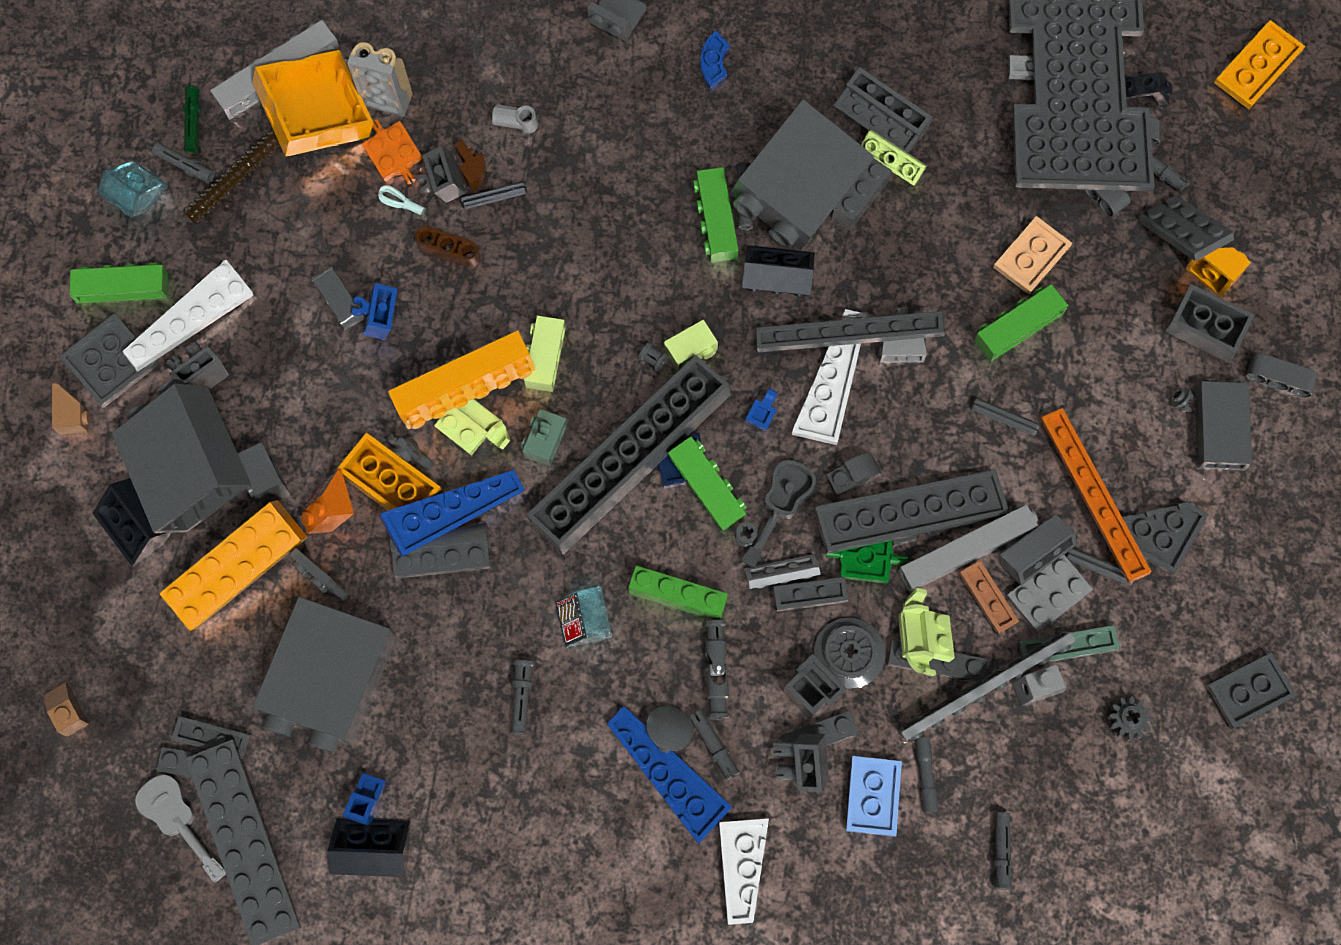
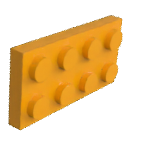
(1259, 64)

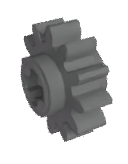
(1128, 709)

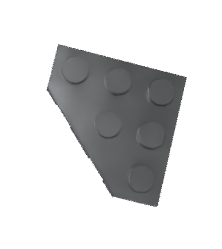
(1166, 533)

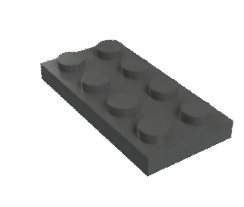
(1186, 228)

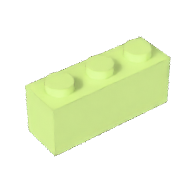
(545, 352)

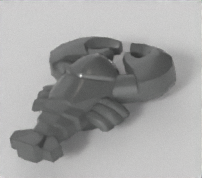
(408, 450)

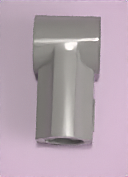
(514, 117)

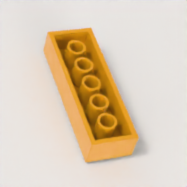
(462, 380)
(233, 565)

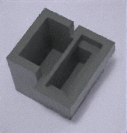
(813, 687)

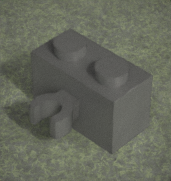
(442, 175)

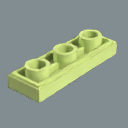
(904, 164)

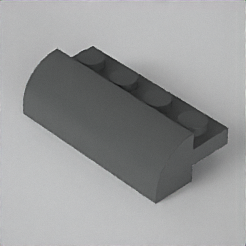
(883, 111)
(456, 551)

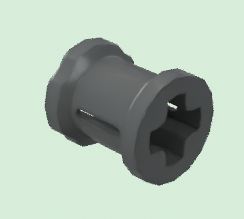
(653, 356)
(750, 529)

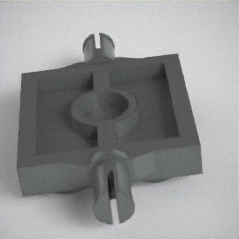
(318, 577)

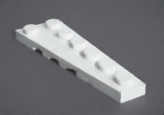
(201, 306)
(828, 396)

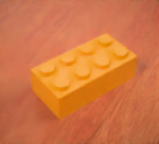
(385, 475)

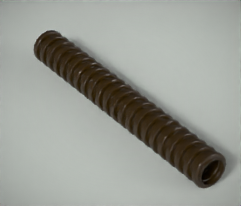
(232, 177)

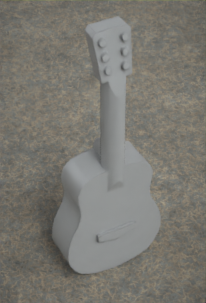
(165, 803)

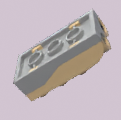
(380, 79)

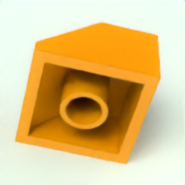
(1219, 269)

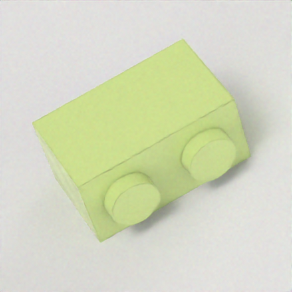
(693, 341)

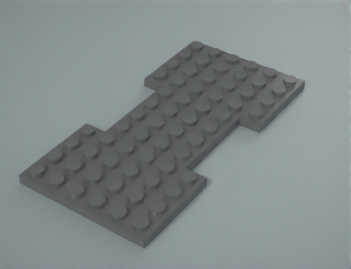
(1080, 119)

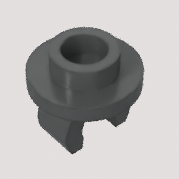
(1181, 397)

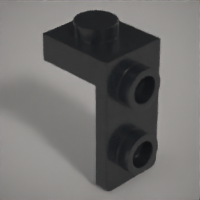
(1148, 85)

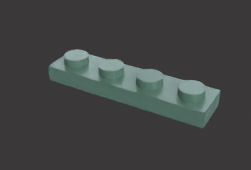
(1087, 643)

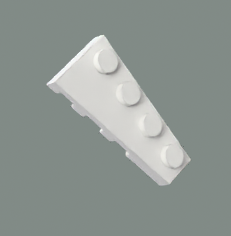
(742, 863)

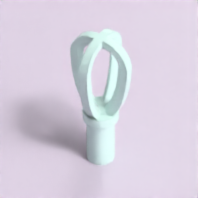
(406, 204)

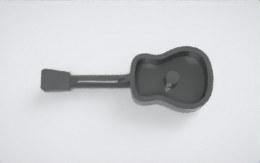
(790, 487)

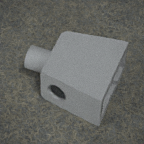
(903, 350)
(1040, 685)

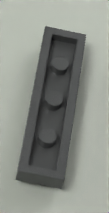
(961, 667)

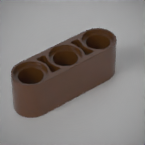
(440, 240)

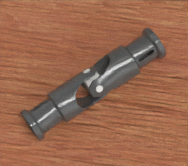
(716, 654)

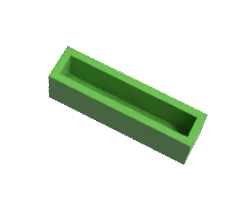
(717, 215)
(119, 283)
(1020, 322)
(707, 484)
(678, 593)

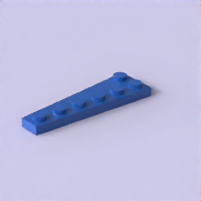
(435, 516)
(682, 789)

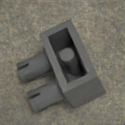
(200, 370)
(810, 762)

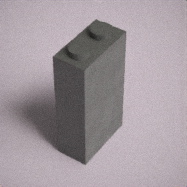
(1223, 425)

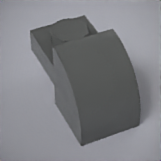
(854, 473)

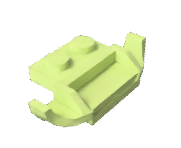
(473, 425)
(924, 634)

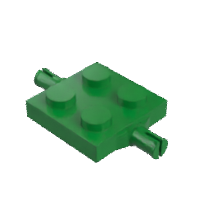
(868, 562)

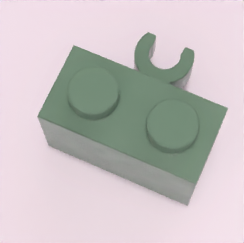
(544, 437)

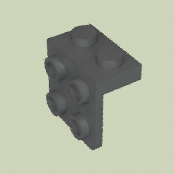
(616, 16)

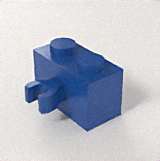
(378, 311)

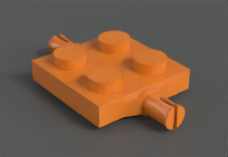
(392, 151)

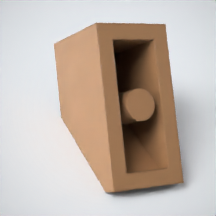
(67, 413)
(64, 710)

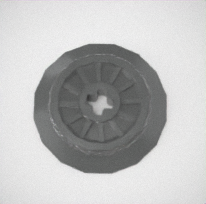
(863, 639)

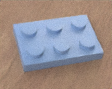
(873, 796)

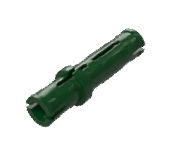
(191, 109)

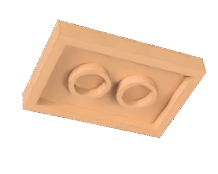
(1032, 255)

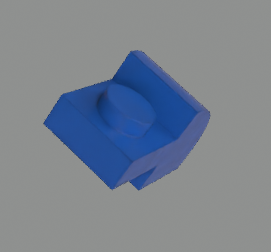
(364, 801)

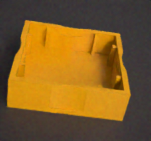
(312, 103)

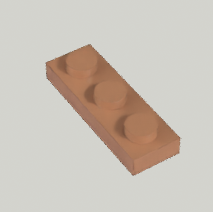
(988, 597)

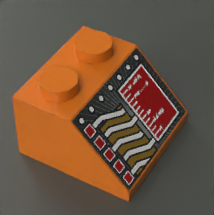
(327, 506)

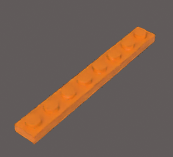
(1095, 496)

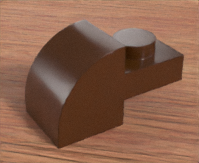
(473, 167)

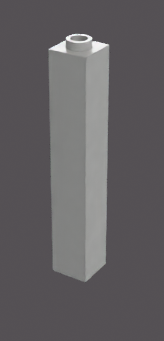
(968, 548)

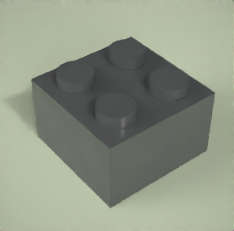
(263, 474)

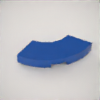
(712, 59)

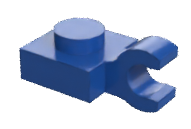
(761, 412)

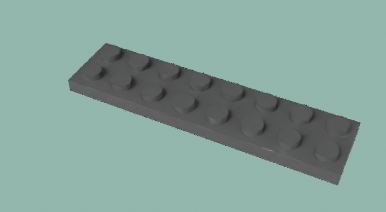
(911, 511)
(243, 843)

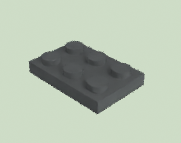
(1251, 690)

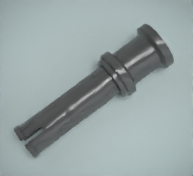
(519, 727)

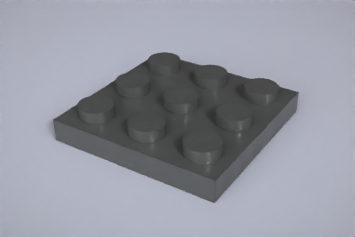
(101, 363)

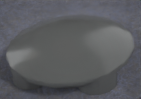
(669, 728)

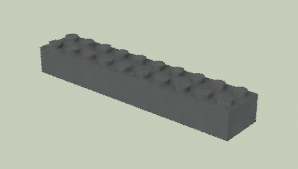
(629, 454)

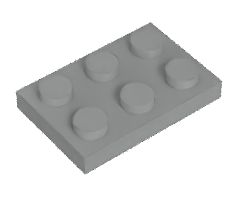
(1049, 594)

